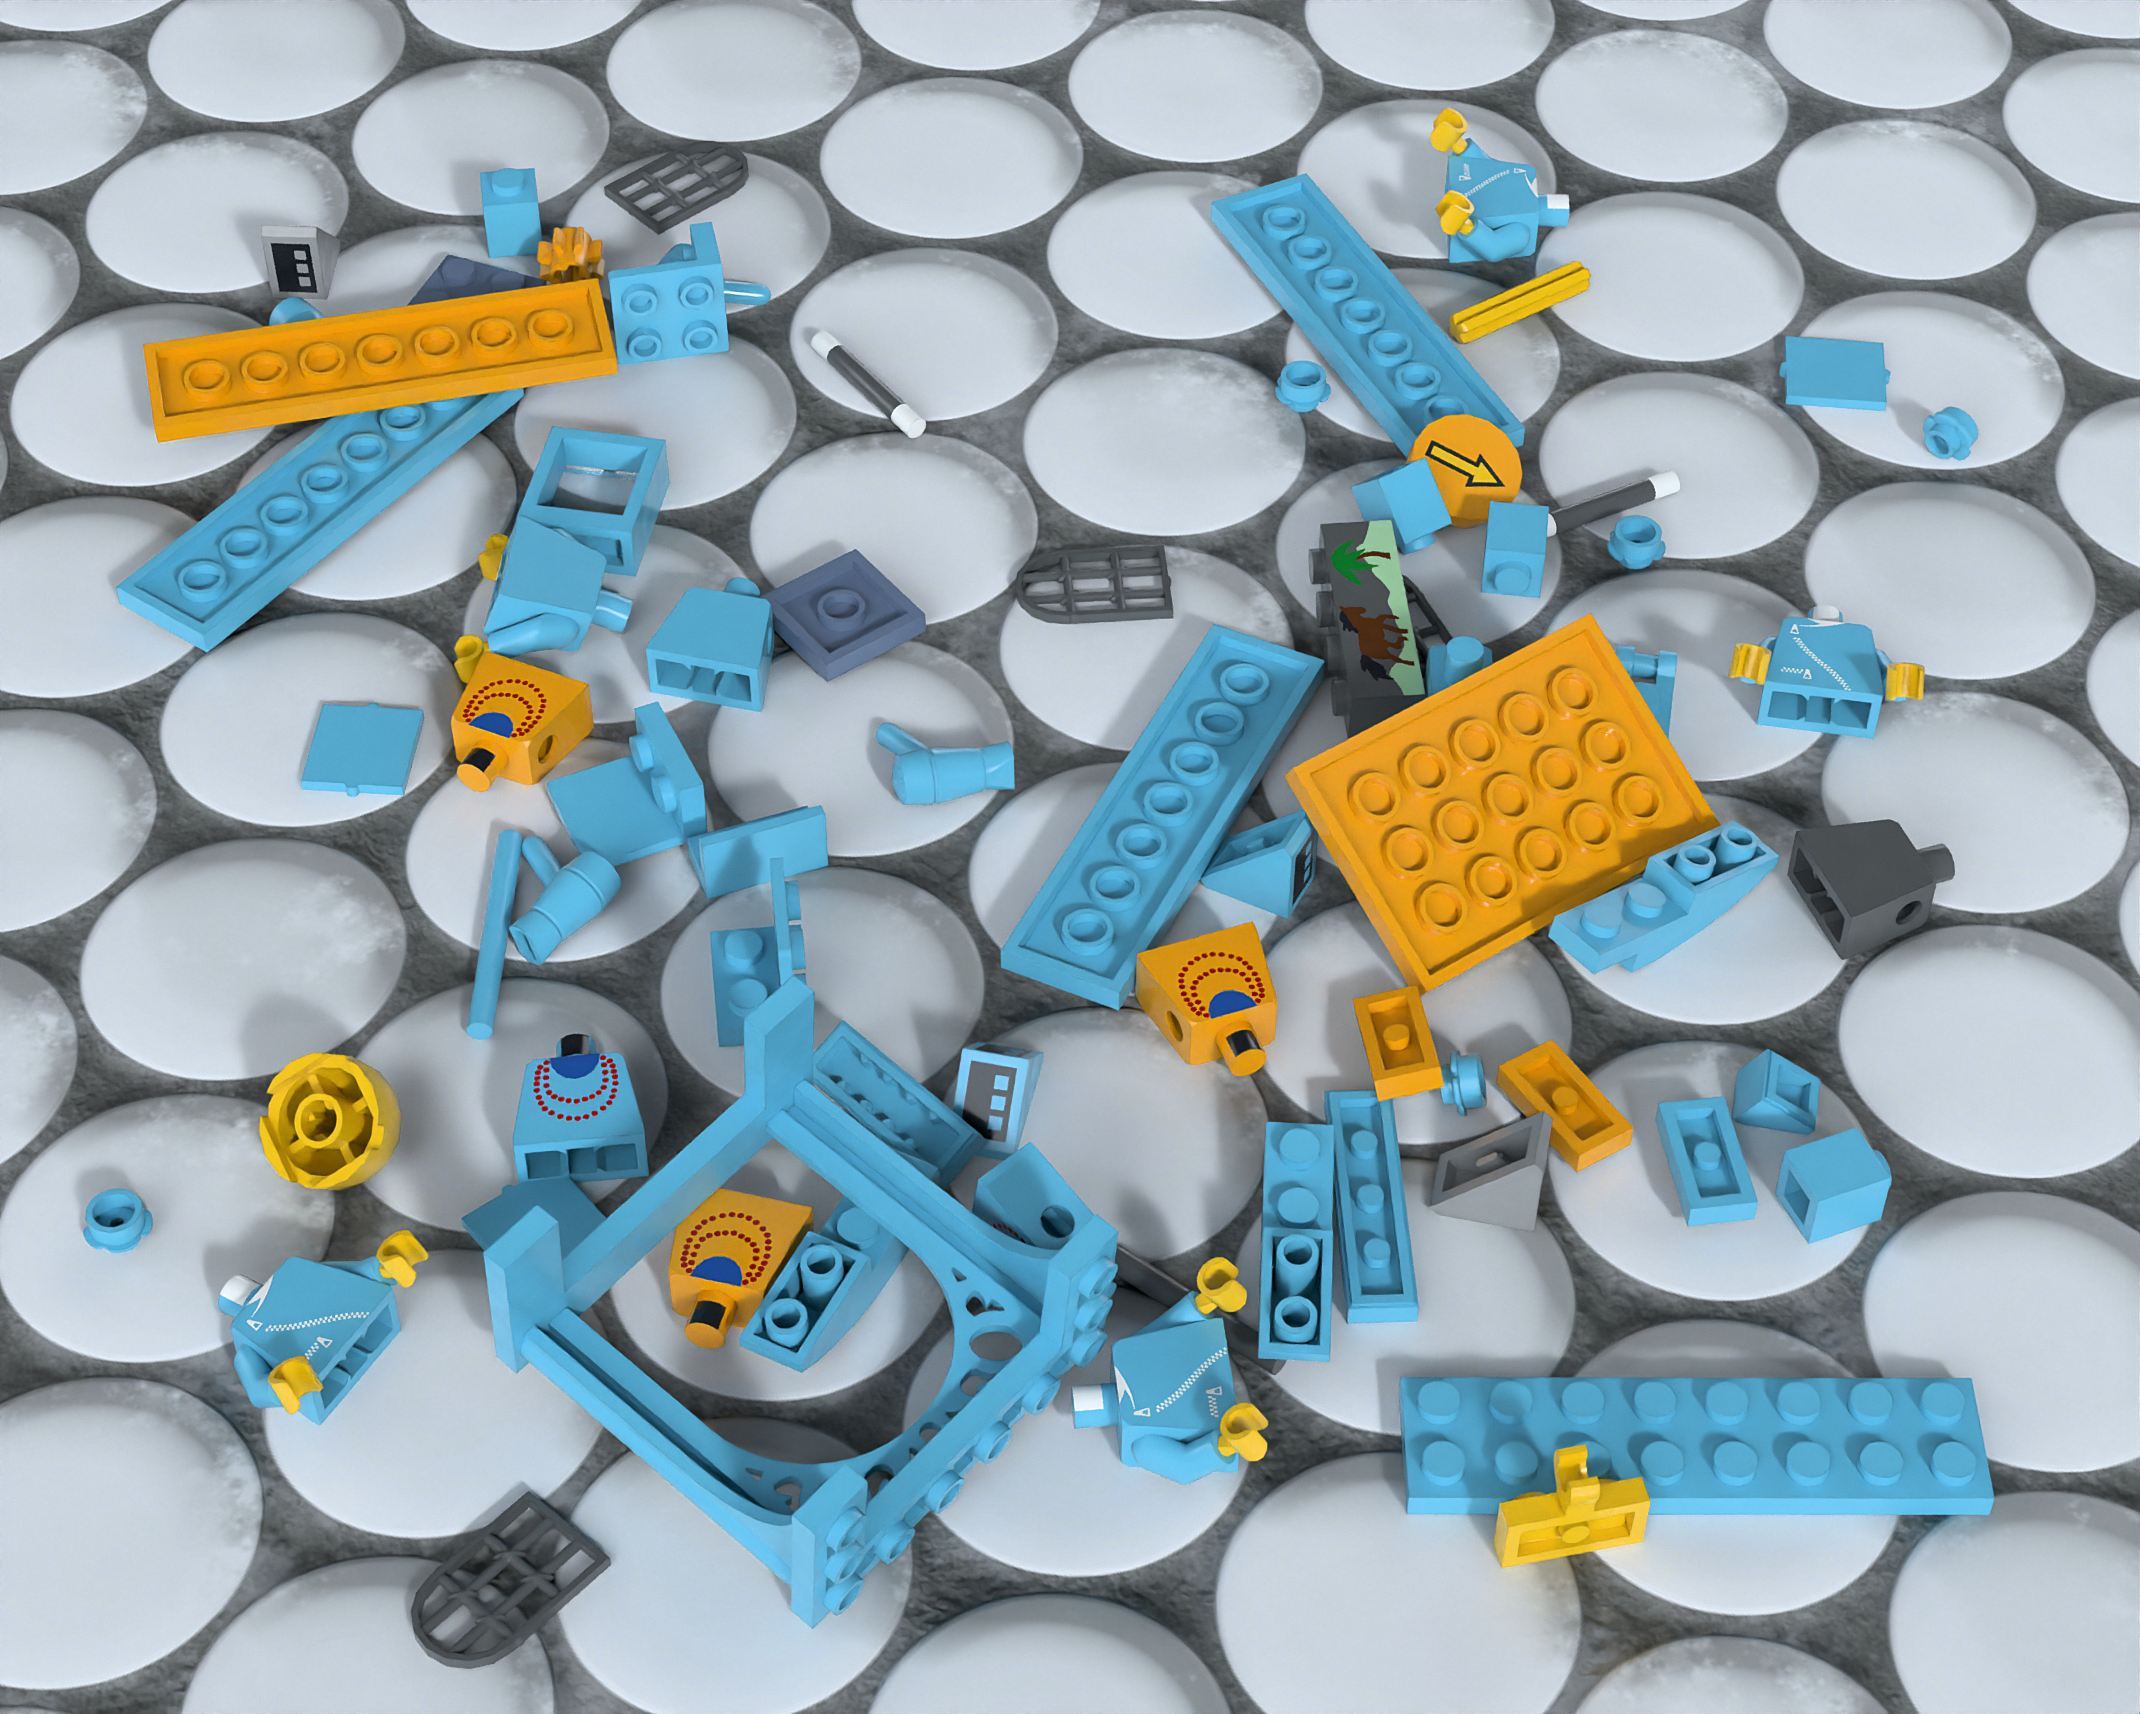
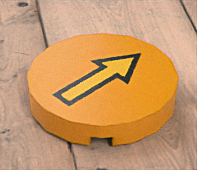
(1470, 465)

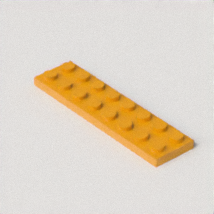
(378, 359)

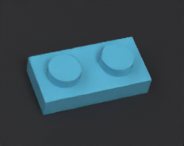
(1706, 1161)

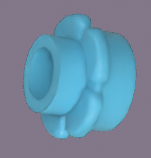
(1302, 386)
(1950, 433)
(1636, 542)
(1464, 1082)
(114, 1209)

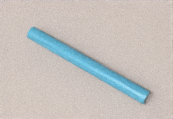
(494, 935)

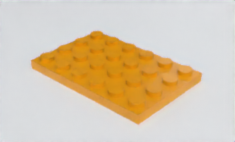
(1501, 803)

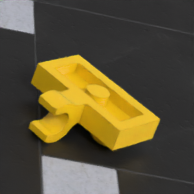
(1575, 1519)

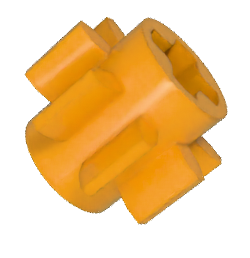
(570, 256)

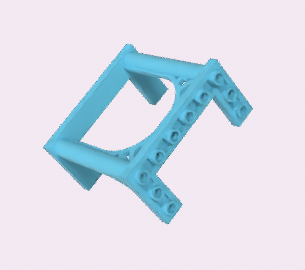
(839, 1532)

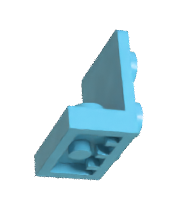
(671, 306)
(637, 800)
(756, 960)

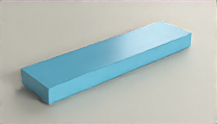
(1370, 1209)

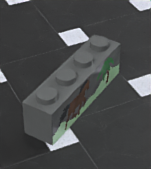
(1367, 623)

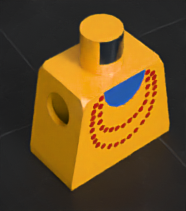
(517, 722)
(1211, 997)
(730, 1259)

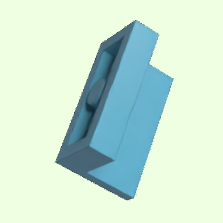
(741, 853)

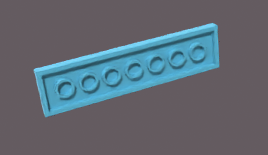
(1356, 311)
(299, 514)
(1162, 816)
(1701, 1443)

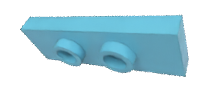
(893, 1103)

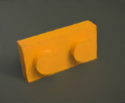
(1398, 1043)
(1583, 1119)

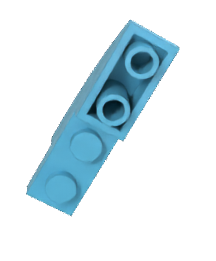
(1671, 903)
(1296, 1243)
(827, 1285)

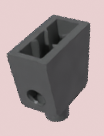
(1866, 881)

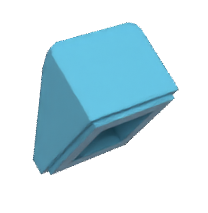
(1776, 1095)

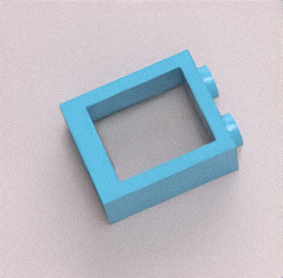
(600, 492)

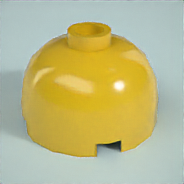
(330, 1122)

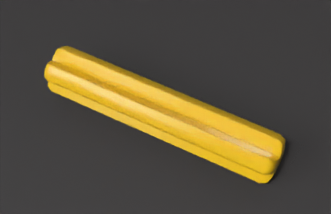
(1519, 302)

